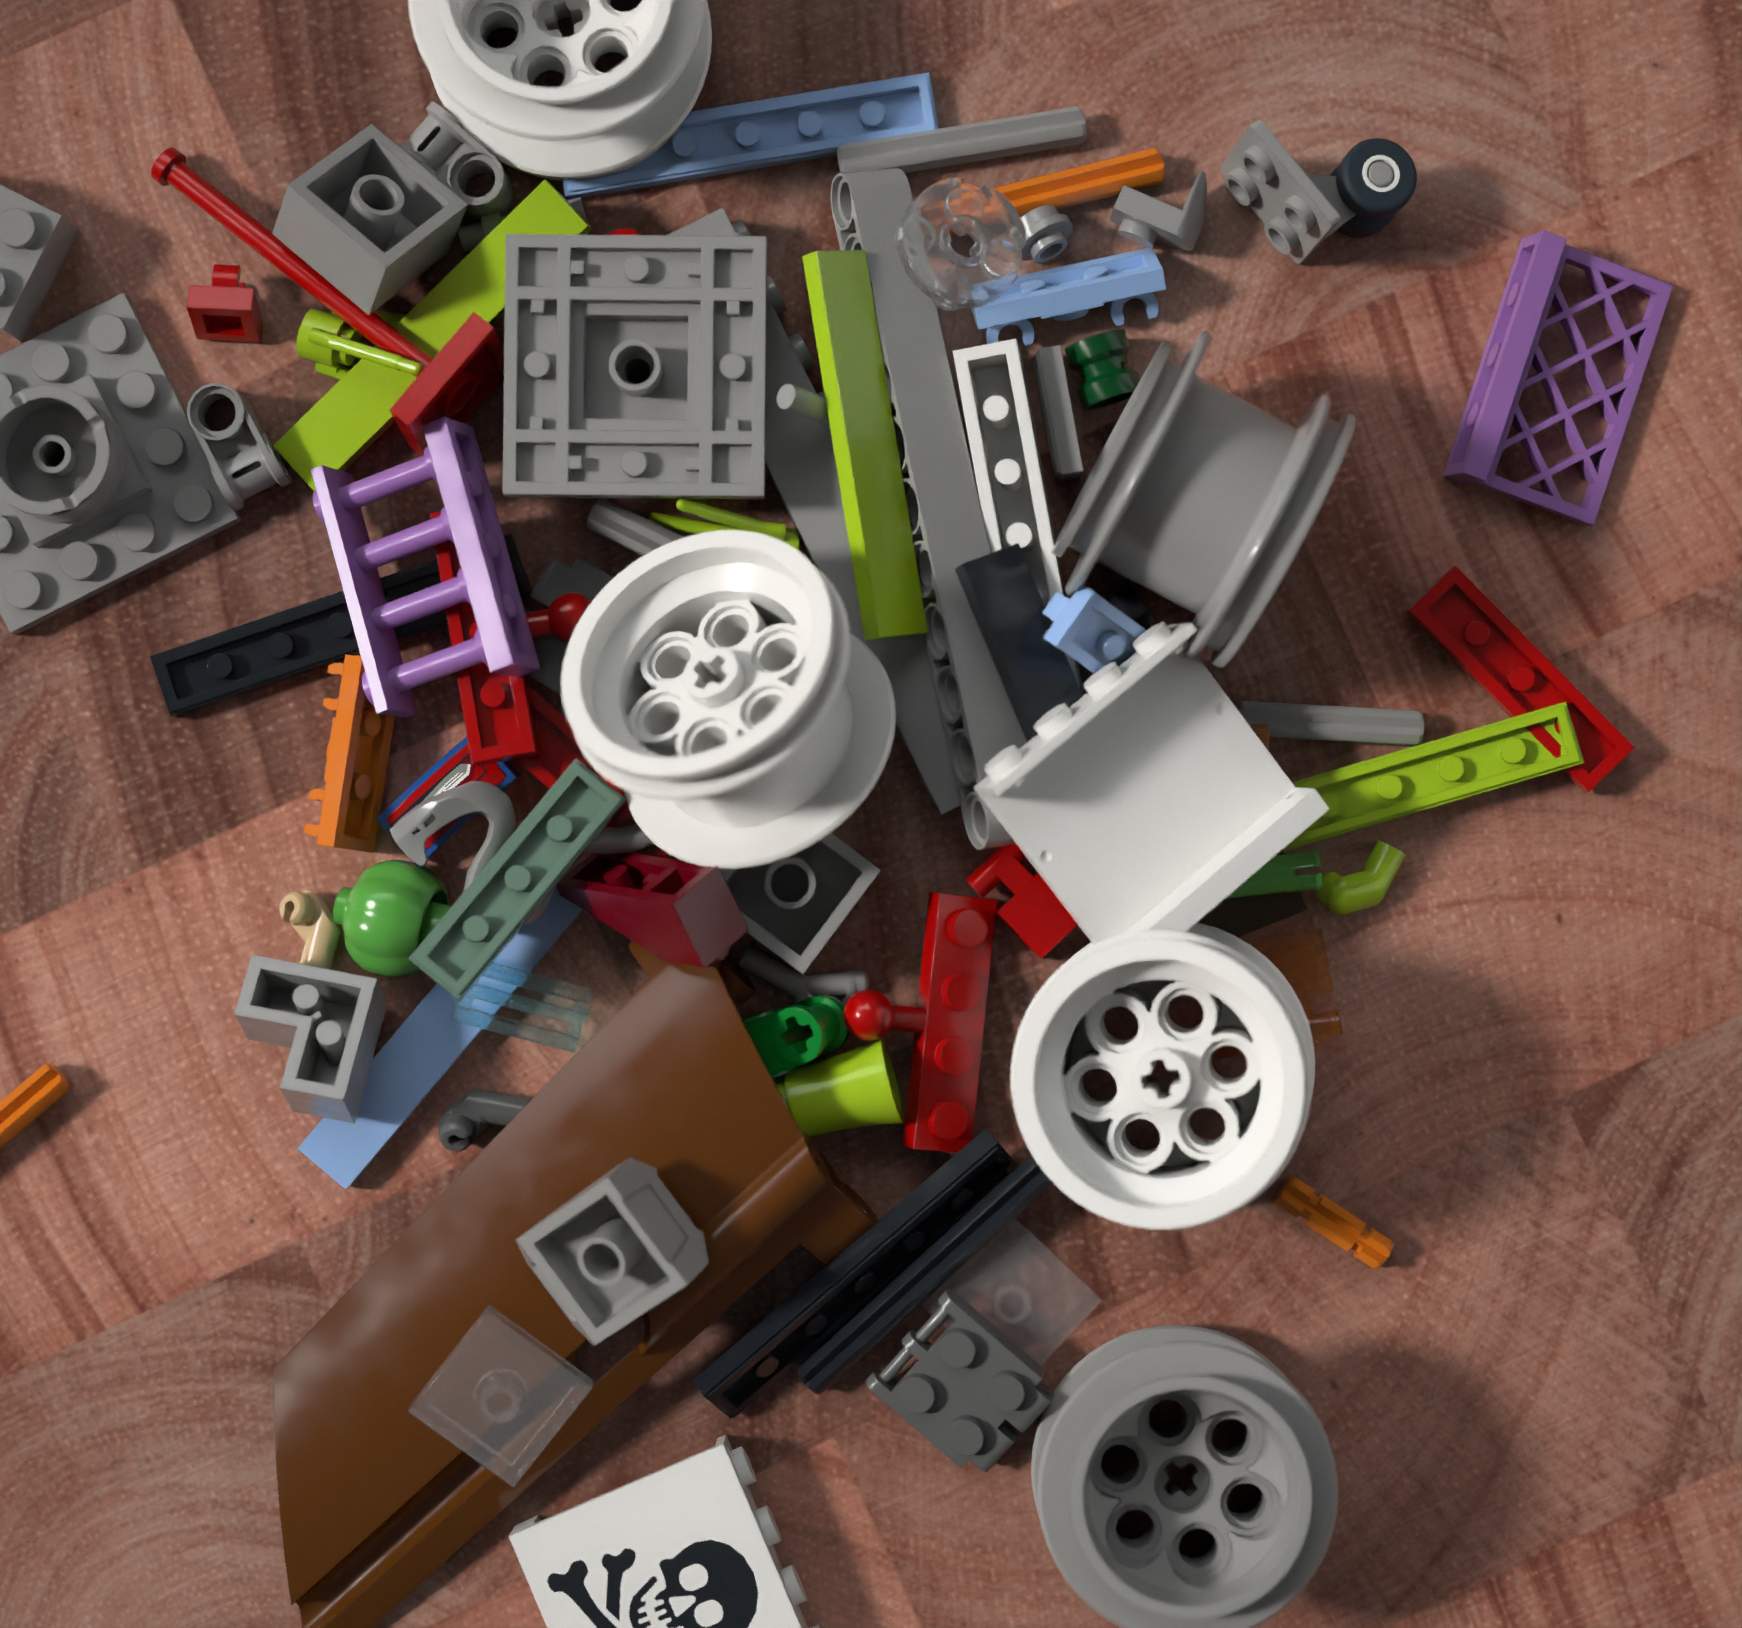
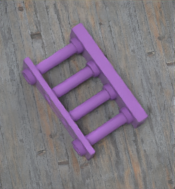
(483, 580)

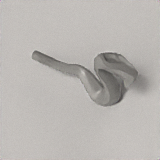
(488, 800)

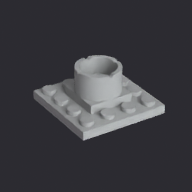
(593, 312)
(130, 470)

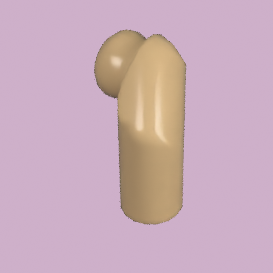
(314, 925)

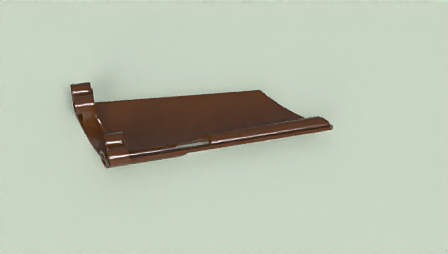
(667, 1080)

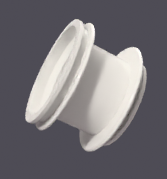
(595, 118)
(728, 699)
(1084, 1139)

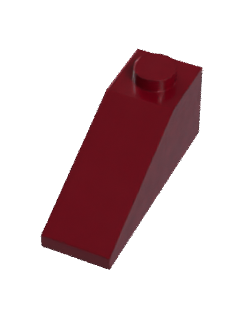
(660, 904)

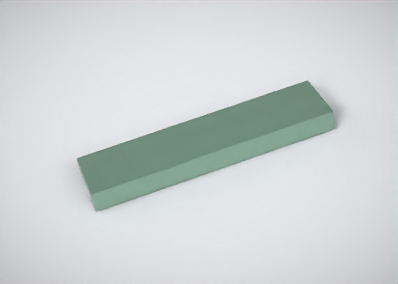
(517, 879)

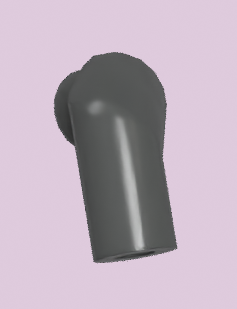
(474, 1114)

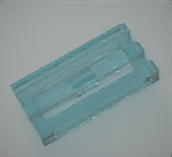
(574, 1017)

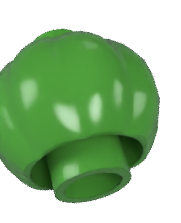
(390, 915)

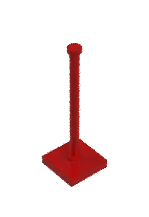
(450, 383)

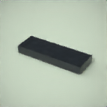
(1013, 628)

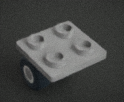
(1307, 208)

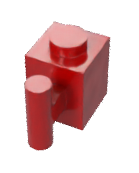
(1033, 910)

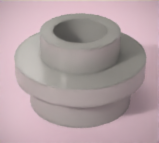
(1045, 233)

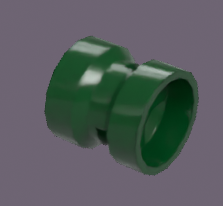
(1102, 363)

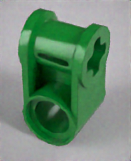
(786, 1035)

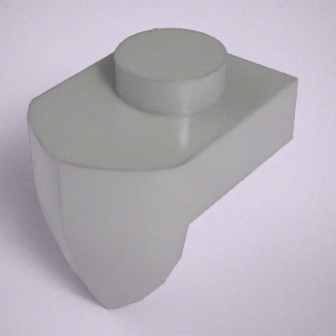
(1151, 220)

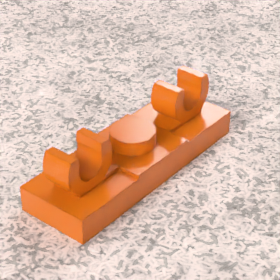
(354, 765)

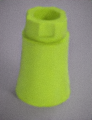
(844, 1091)

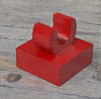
(225, 308)

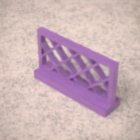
(1507, 361)

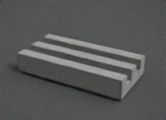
(1057, 414)

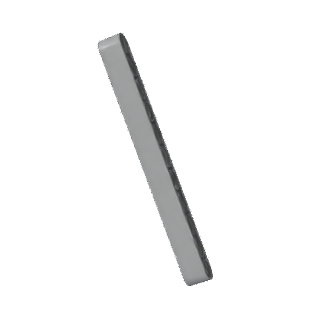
(937, 487)

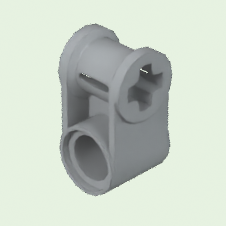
(455, 158)
(236, 449)

